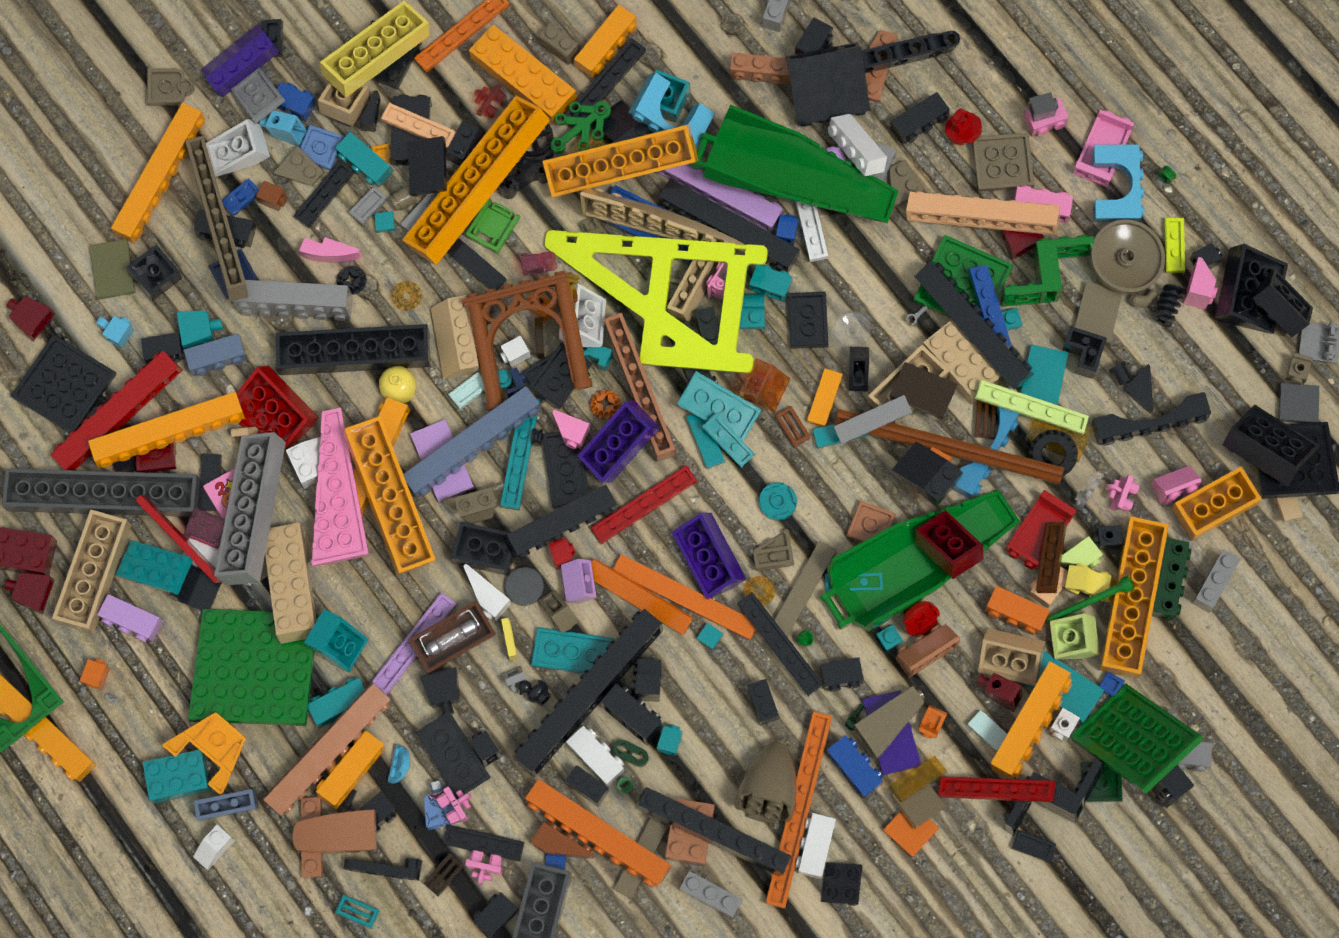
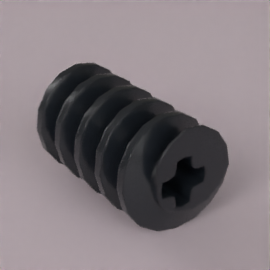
(1165, 304)

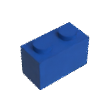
(296, 101)

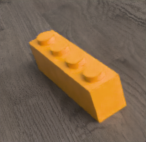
(605, 41)
(350, 770)

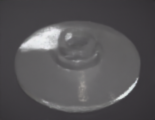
(855, 321)

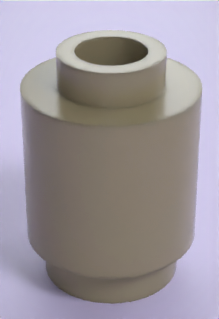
(402, 198)

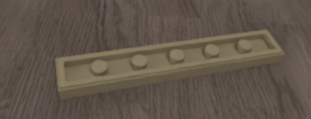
(804, 587)

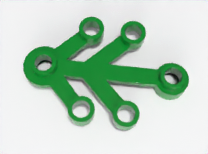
(582, 124)

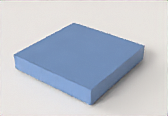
(321, 146)

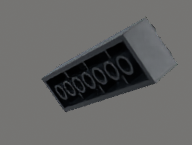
(352, 349)

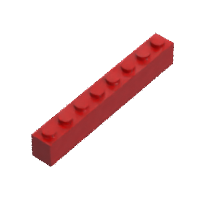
(118, 410)

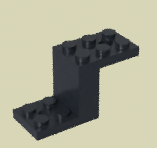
(1065, 802)

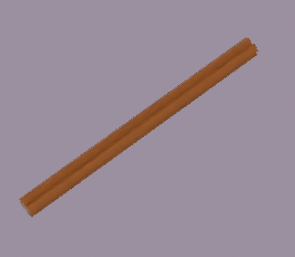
(964, 450)

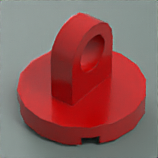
(963, 127)
(920, 618)

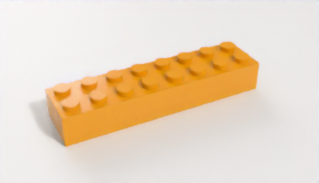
(620, 160)
(388, 495)
(1133, 611)

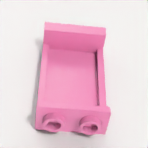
(1106, 131)

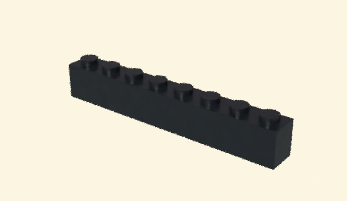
(702, 210)
(974, 325)
(713, 831)

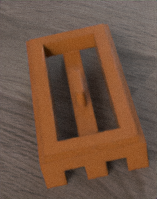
(800, 439)

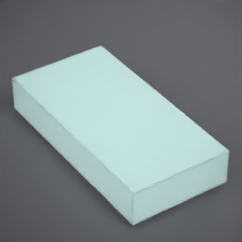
(467, 391)
(987, 730)

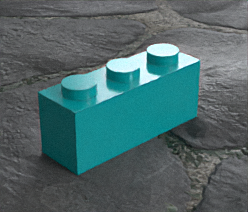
(364, 160)
(332, 705)

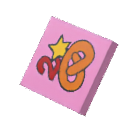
(219, 492)

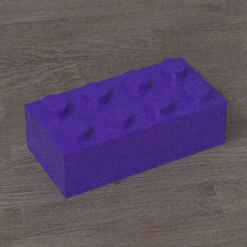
(618, 441)

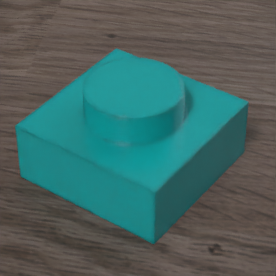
(1012, 319)
(889, 638)

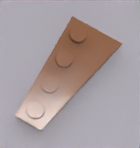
(876, 79)

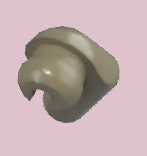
(1143, 301)

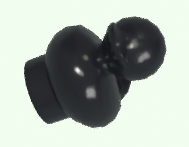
(537, 694)

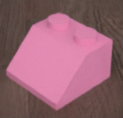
(1201, 286)

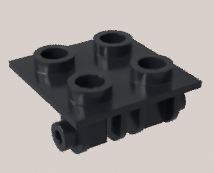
(842, 883)

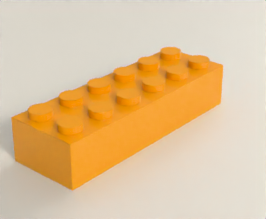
(522, 73)
(1031, 721)

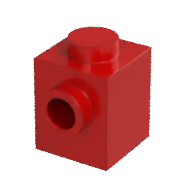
(561, 552)

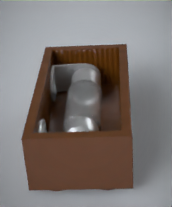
(451, 637)

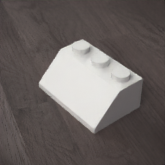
(590, 317)

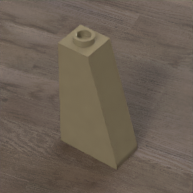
(888, 721)

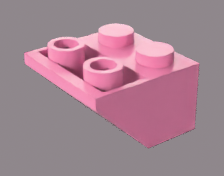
(1175, 485)

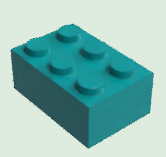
(336, 640)
(177, 776)

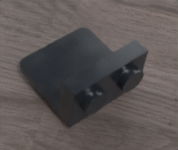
(197, 590)

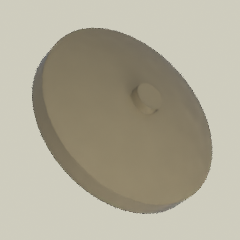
(1127, 256)

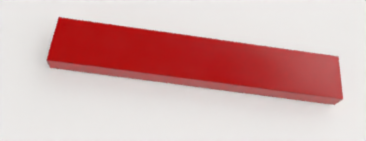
(644, 504)
(178, 537)
(996, 789)

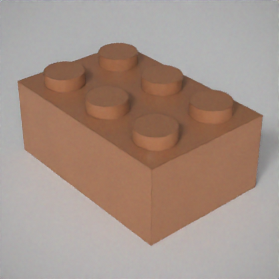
(685, 847)

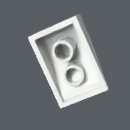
(238, 148)
(306, 461)

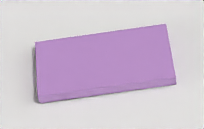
(428, 441)

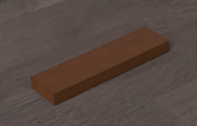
(1051, 557)

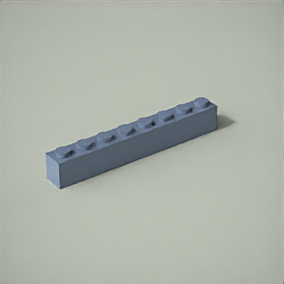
(471, 442)

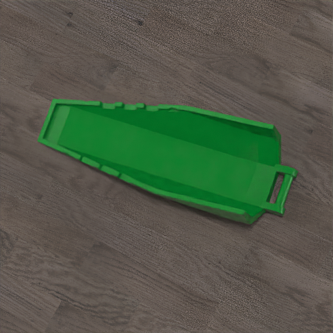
(788, 165)
(904, 566)

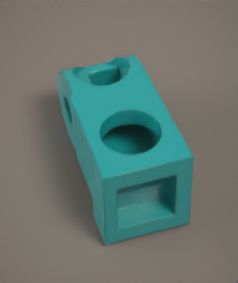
(599, 355)

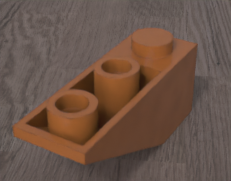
(555, 843)

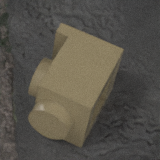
(1299, 361)

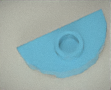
(399, 765)

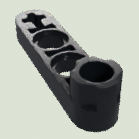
(410, 871)

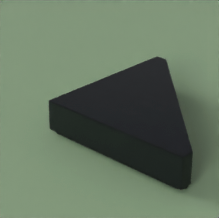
(1141, 389)

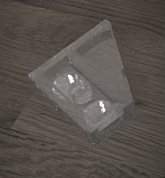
(1092, 484)

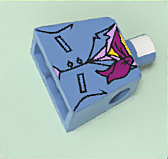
(434, 814)

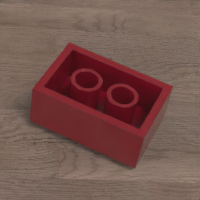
(949, 544)
(26, 551)

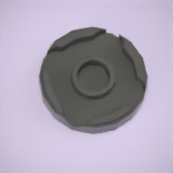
(524, 586)

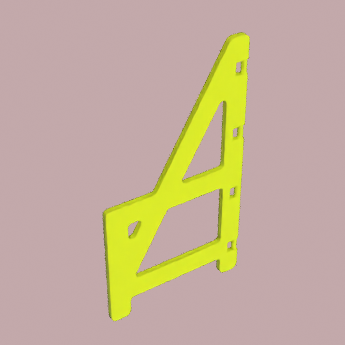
(690, 349)

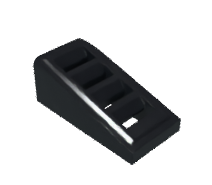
(370, 116)

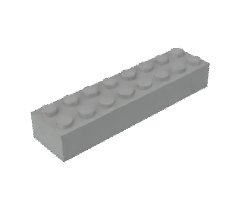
(250, 509)

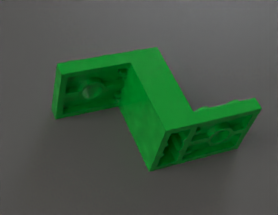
(1047, 271)

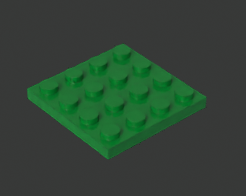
(957, 260)

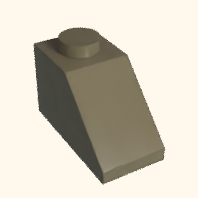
(558, 611)

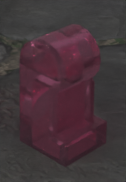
(538, 263)

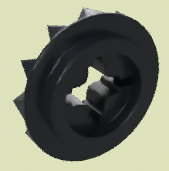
(359, 283)

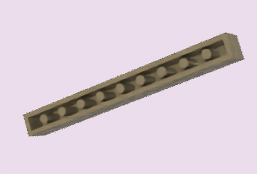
(216, 219)

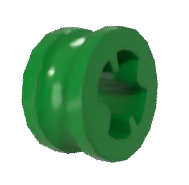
(1167, 174)

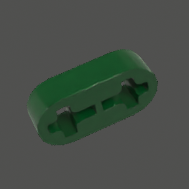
(633, 749)

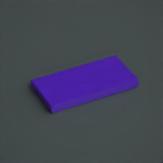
(902, 752)

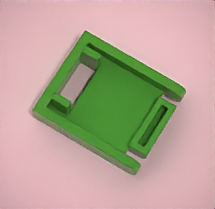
(493, 223)

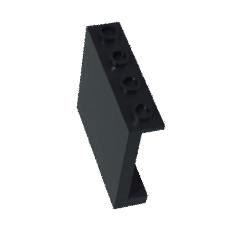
(828, 83)

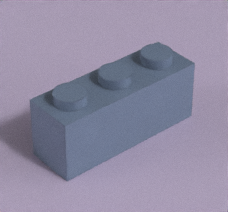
(215, 355)
(226, 804)

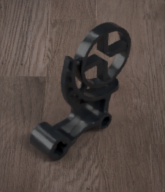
(531, 168)

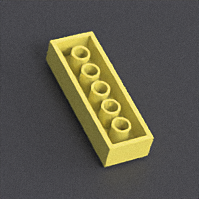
(375, 48)

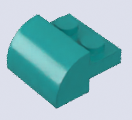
(753, 312)

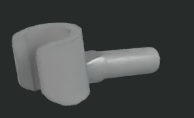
(916, 315)

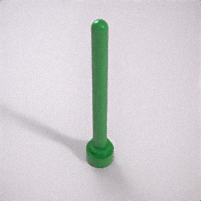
(1124, 585)

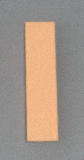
(416, 124)

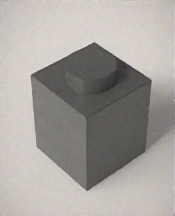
(1042, 106)

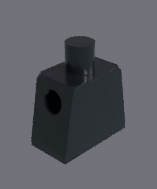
(442, 689)

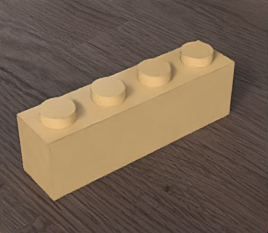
(691, 289)

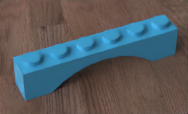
(975, 472)

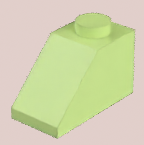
(1083, 553)

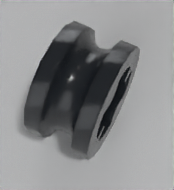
(536, 437)

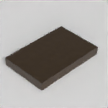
(924, 390)

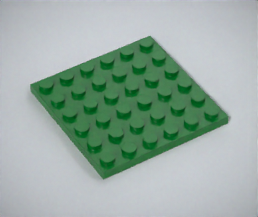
(248, 672)

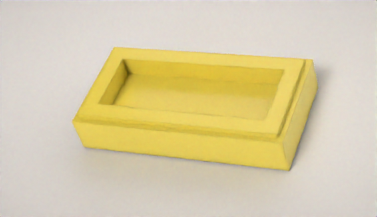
(509, 639)

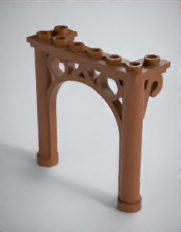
(480, 317)

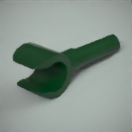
(850, 722)

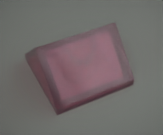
(205, 528)

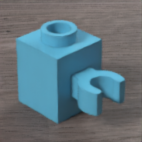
(116, 331)

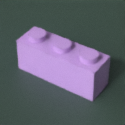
(129, 619)

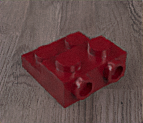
(157, 459)

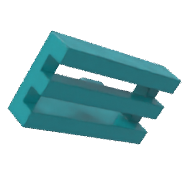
(372, 918)

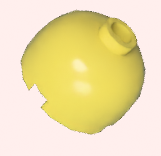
(397, 384)

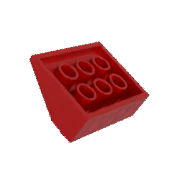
(274, 407)

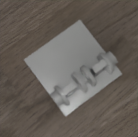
(1320, 342)

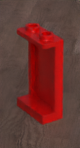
(1029, 537)

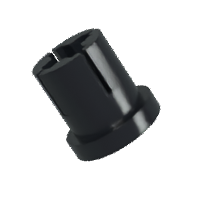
(1121, 373)

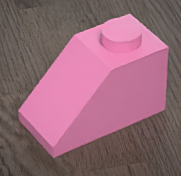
(571, 429)

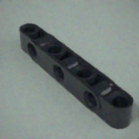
(903, 53)

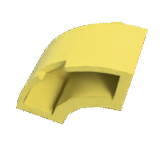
(1087, 581)

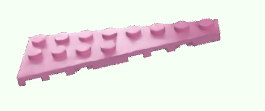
(338, 515)

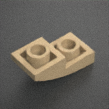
(1288, 508)

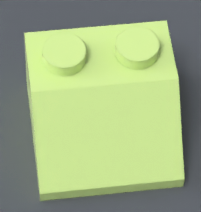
(1075, 637)

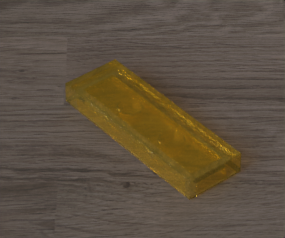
(917, 779)

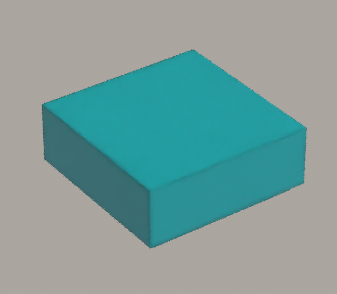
(384, 222)
(710, 636)

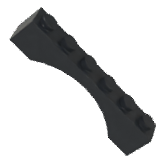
(1112, 427)

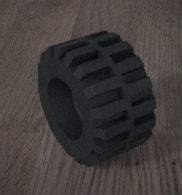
(1061, 438)

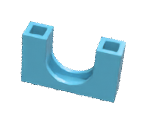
(647, 109)
(1127, 159)

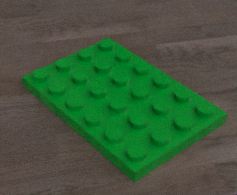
(1136, 738)

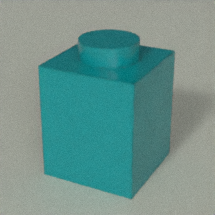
(670, 740)

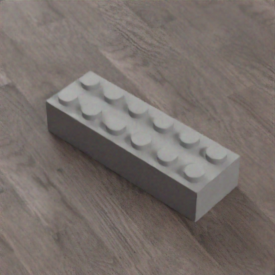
(296, 299)

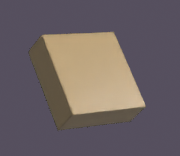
(244, 431)

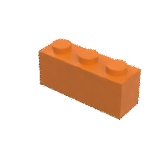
(1017, 610)

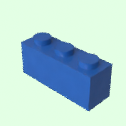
(855, 766)

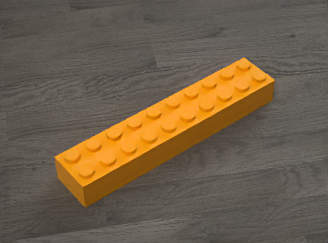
(476, 180)

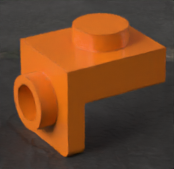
(932, 722)

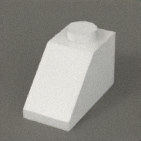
(213, 847)

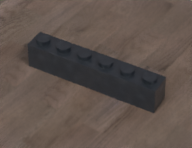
(559, 521)

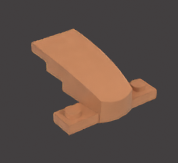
(331, 834)

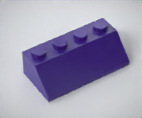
(240, 60)
(708, 555)

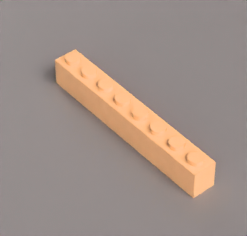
(983, 213)

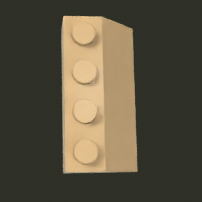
(455, 338)

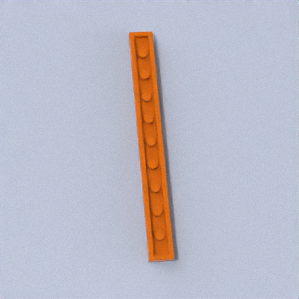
(805, 786)

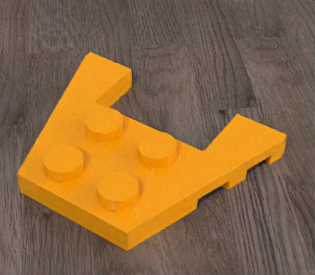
(217, 741)

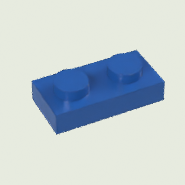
(240, 197)

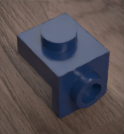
(519, 380)

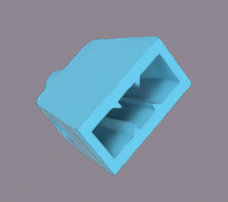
(285, 127)

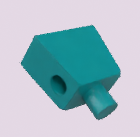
(197, 327)

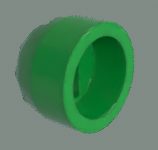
(805, 638)
(627, 788)

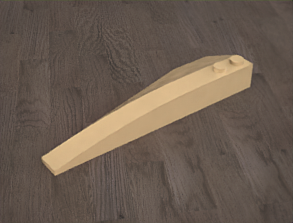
(647, 218)

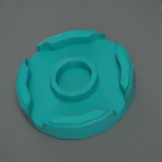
(777, 501)

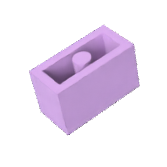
(578, 581)

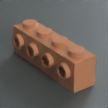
(759, 68)

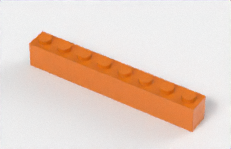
(597, 833)

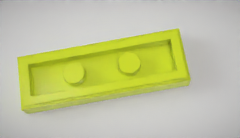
(1174, 245)

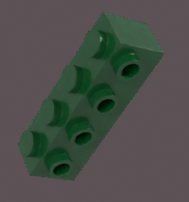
(1171, 578)

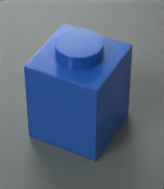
(787, 228)

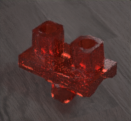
(495, 94)

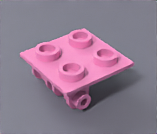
(715, 283)

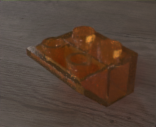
(764, 385)

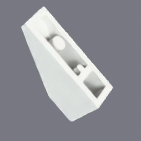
(490, 599)

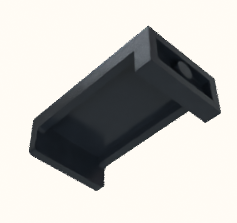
(419, 105)

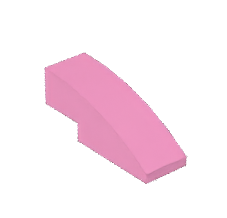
(328, 251)

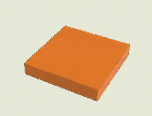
(907, 837)

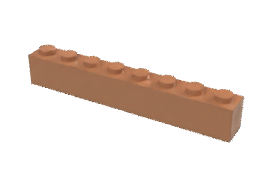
(638, 383)
(327, 748)

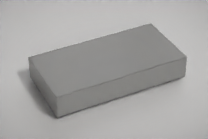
(368, 205)

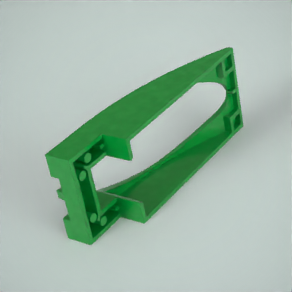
(44, 696)

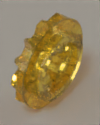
(410, 288)
(768, 587)

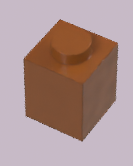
(271, 196)

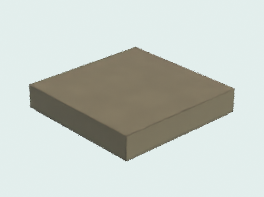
(920, 806)

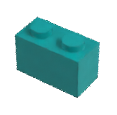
(770, 282)

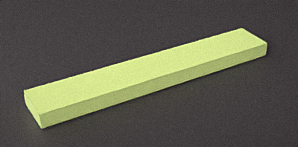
(1031, 407)

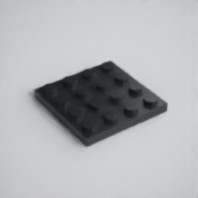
(63, 384)
(1319, 474)

